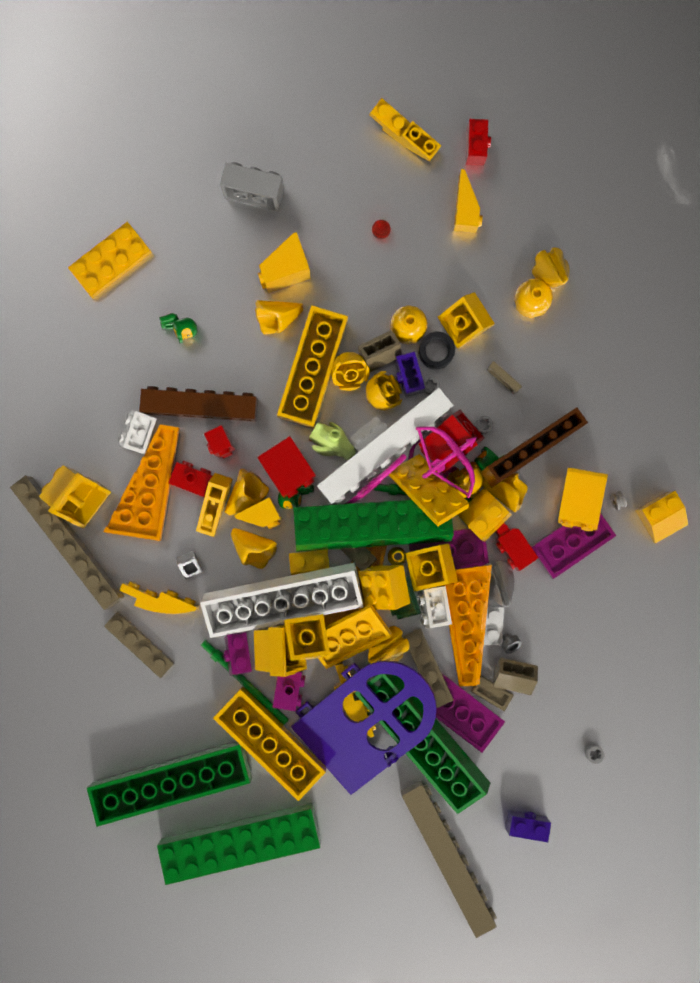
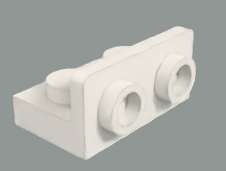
(137, 431)
(367, 434)
(434, 607)
(494, 626)

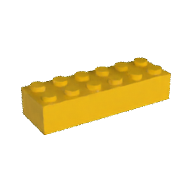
(312, 367)
(270, 743)

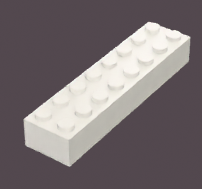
(384, 447)
(281, 599)

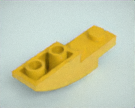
(403, 131)
(167, 602)
(353, 706)

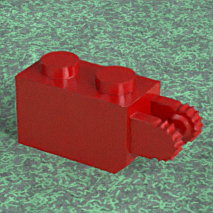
(515, 547)

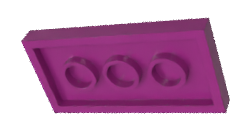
(570, 545)
(465, 547)
(469, 717)

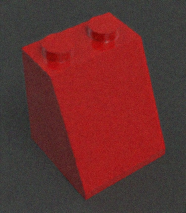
(458, 428)
(287, 467)

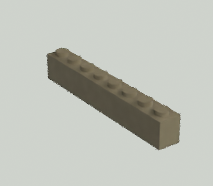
(68, 544)
(448, 858)

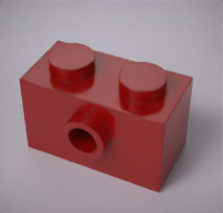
(477, 142)
(219, 442)
(190, 479)

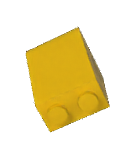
(284, 266)
(582, 499)

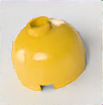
(533, 298)
(409, 324)
(349, 371)
(383, 391)
(462, 479)

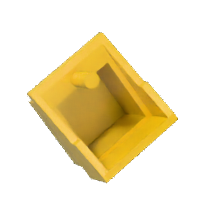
(73, 496)
(273, 653)

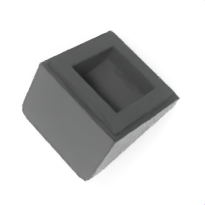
(189, 564)

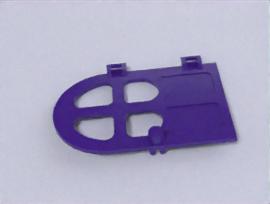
(344, 743)

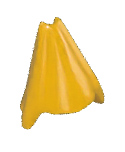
(551, 267)
(276, 315)
(509, 491)
(246, 492)
(253, 548)
(390, 649)

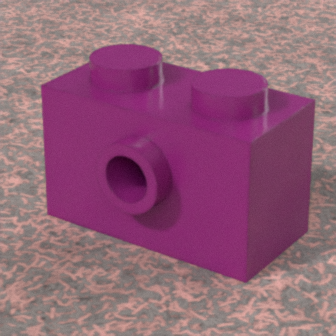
(237, 654)
(287, 691)

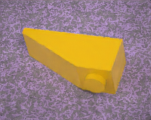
(467, 208)
(214, 504)

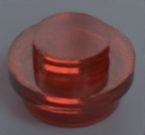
(381, 229)

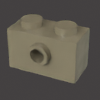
(380, 350)
(515, 676)

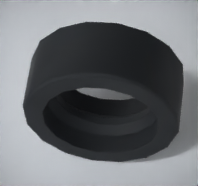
(436, 336)

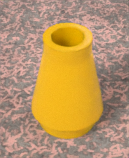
(392, 552)

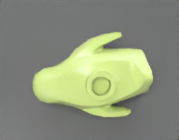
(331, 441)

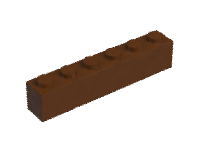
(198, 405)
(533, 447)

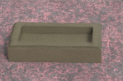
(504, 378)
(493, 695)

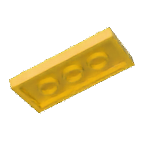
(109, 260)
(430, 494)
(354, 635)

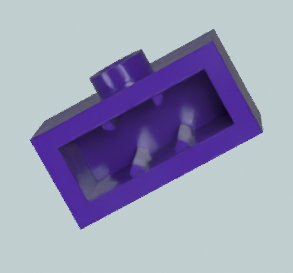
(409, 374)
(528, 825)

